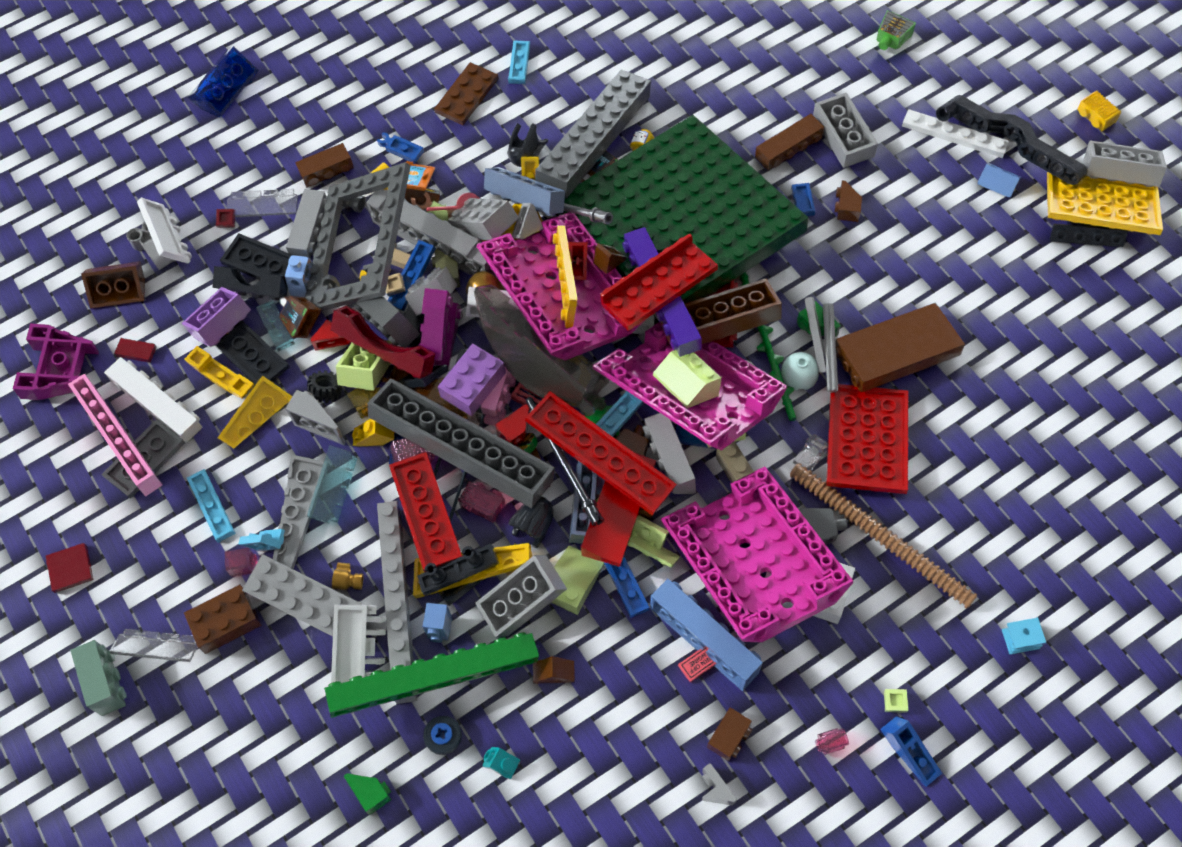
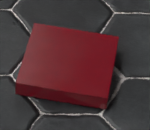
(69, 568)

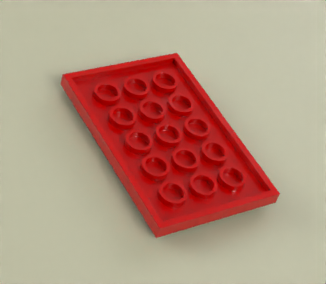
(868, 439)

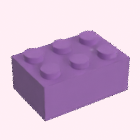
(216, 317)
(472, 379)

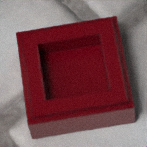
(225, 218)

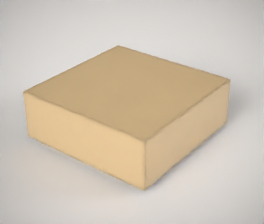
(395, 284)

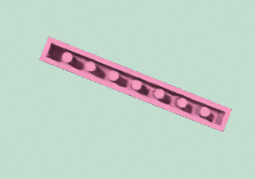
(115, 435)

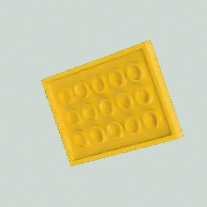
(1105, 204)

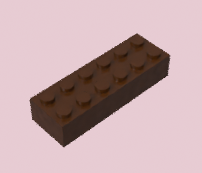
(734, 310)

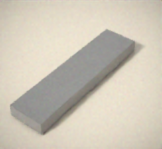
(816, 334)

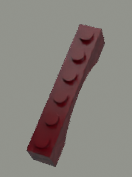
(352, 326)

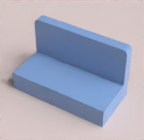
(998, 180)

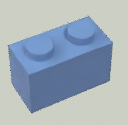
(437, 622)

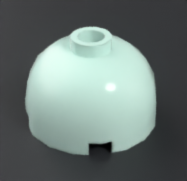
(800, 371)

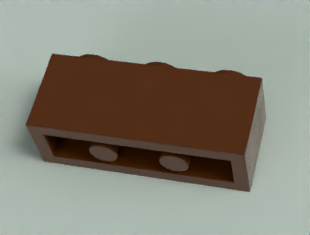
(324, 165)

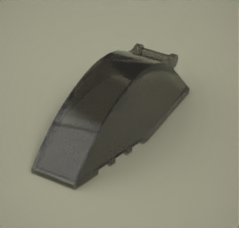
(530, 360)

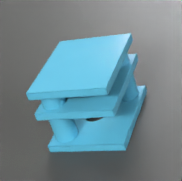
(1023, 636)

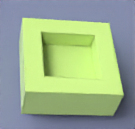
(896, 700)

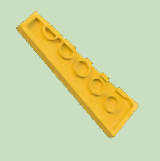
(566, 277)
(509, 559)

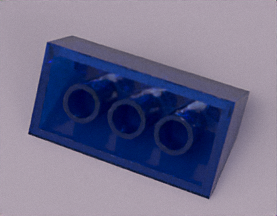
(223, 82)

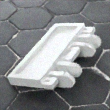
(164, 231)
(350, 641)

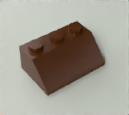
(114, 284)

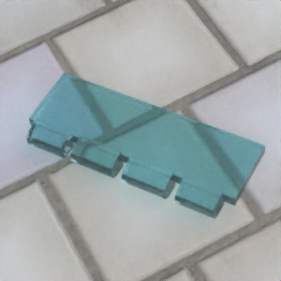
(331, 479)

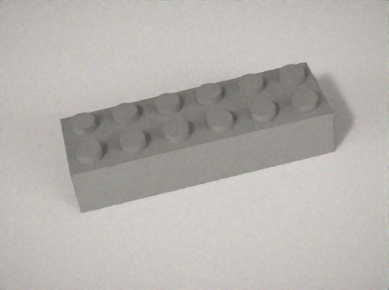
(295, 594)

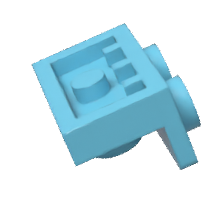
(264, 541)

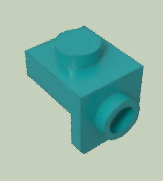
(500, 762)

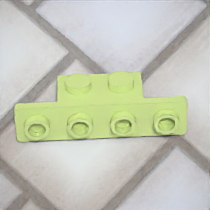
(650, 540)

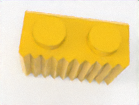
(1099, 111)

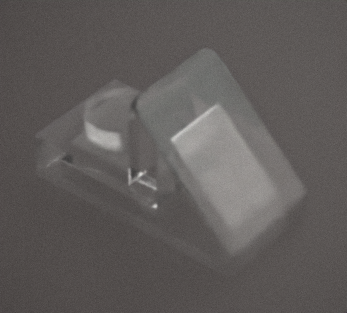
(812, 452)

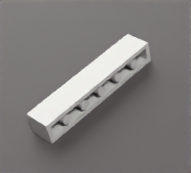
(153, 399)

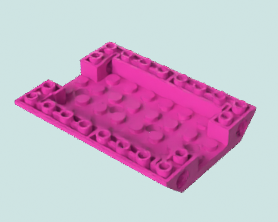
(541, 299)
(744, 389)
(779, 544)

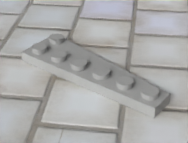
(301, 484)

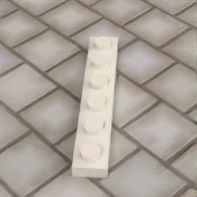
(955, 133)

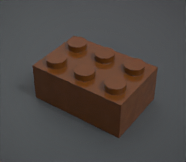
(222, 619)

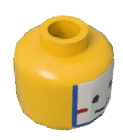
(640, 138)

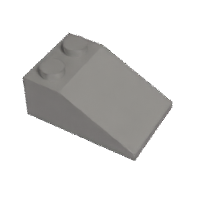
(311, 416)

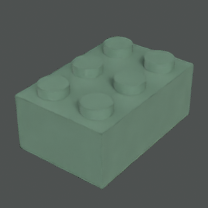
(98, 678)

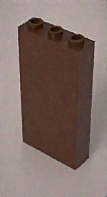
(898, 347)

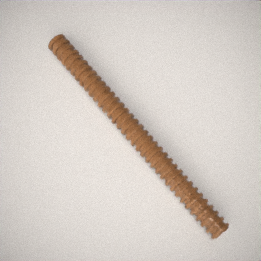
(882, 535)

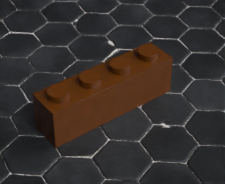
(789, 142)

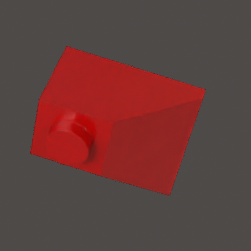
(514, 427)

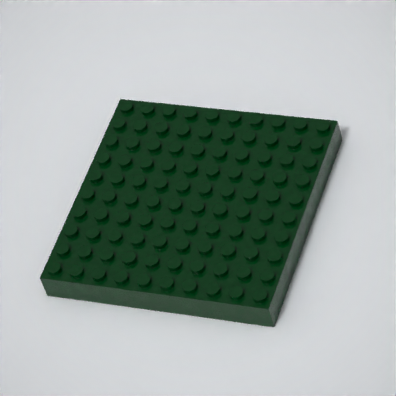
(696, 187)

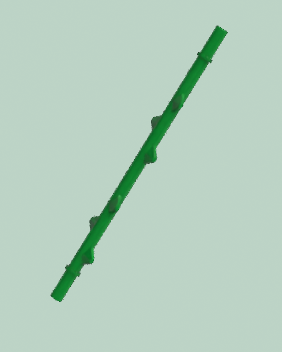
(774, 359)

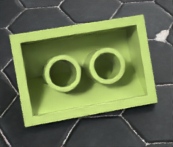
(688, 378)

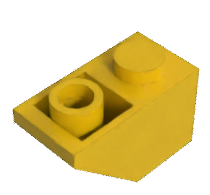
(371, 434)

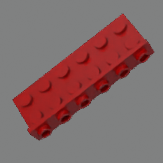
(657, 282)

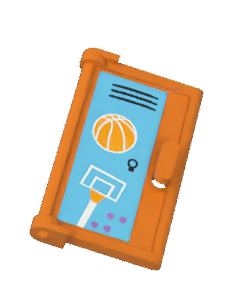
(419, 176)

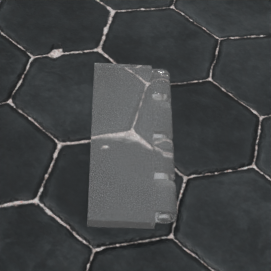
(265, 205)
(150, 645)

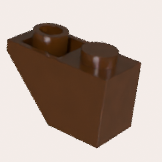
(849, 203)

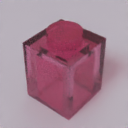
(240, 562)

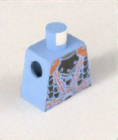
(298, 275)

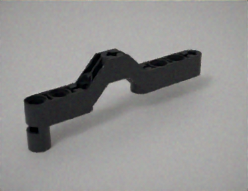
(1017, 130)

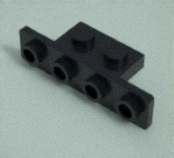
(1088, 234)

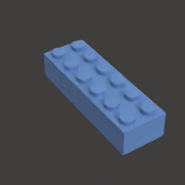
(702, 631)

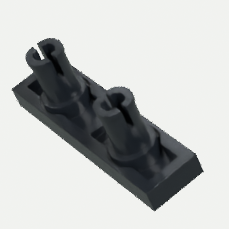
(458, 569)

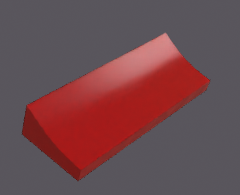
(610, 539)

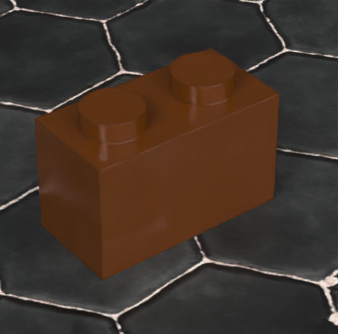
(729, 734)

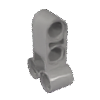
(142, 240)

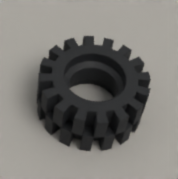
(324, 386)

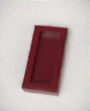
(135, 350)

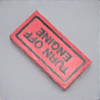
(696, 664)

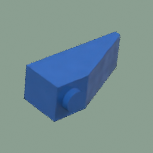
(911, 749)

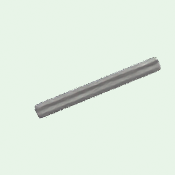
(830, 350)

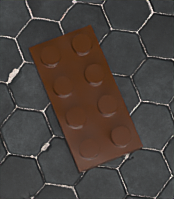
(466, 93)

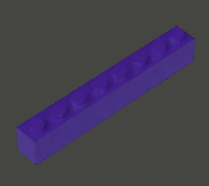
(675, 317)

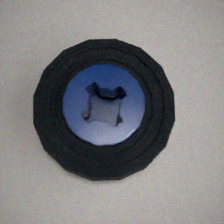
(446, 742)

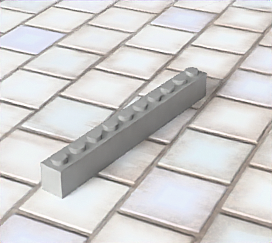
(395, 587)

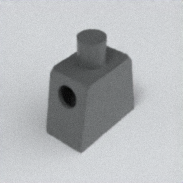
(824, 523)

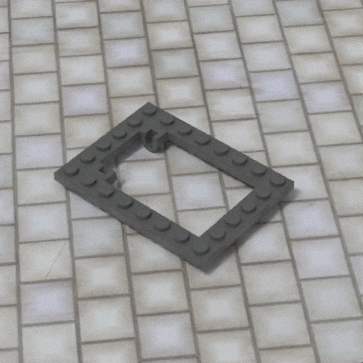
(376, 280)

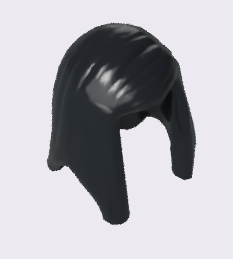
(529, 147)
(533, 520)

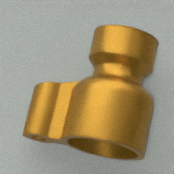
(343, 579)

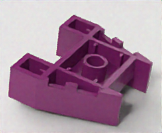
(440, 324)
(58, 363)

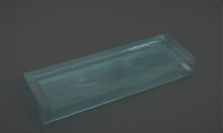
(274, 325)

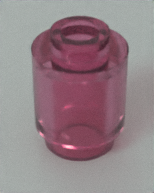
(831, 741)

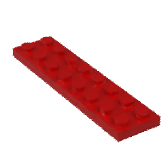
(601, 452)

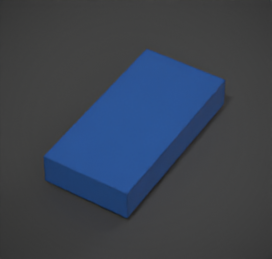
(803, 198)

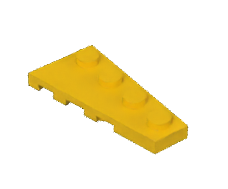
(255, 410)

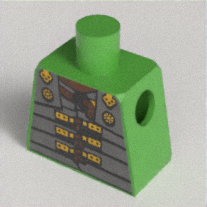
(894, 31)

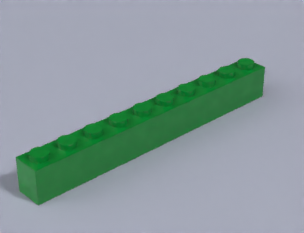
(430, 674)

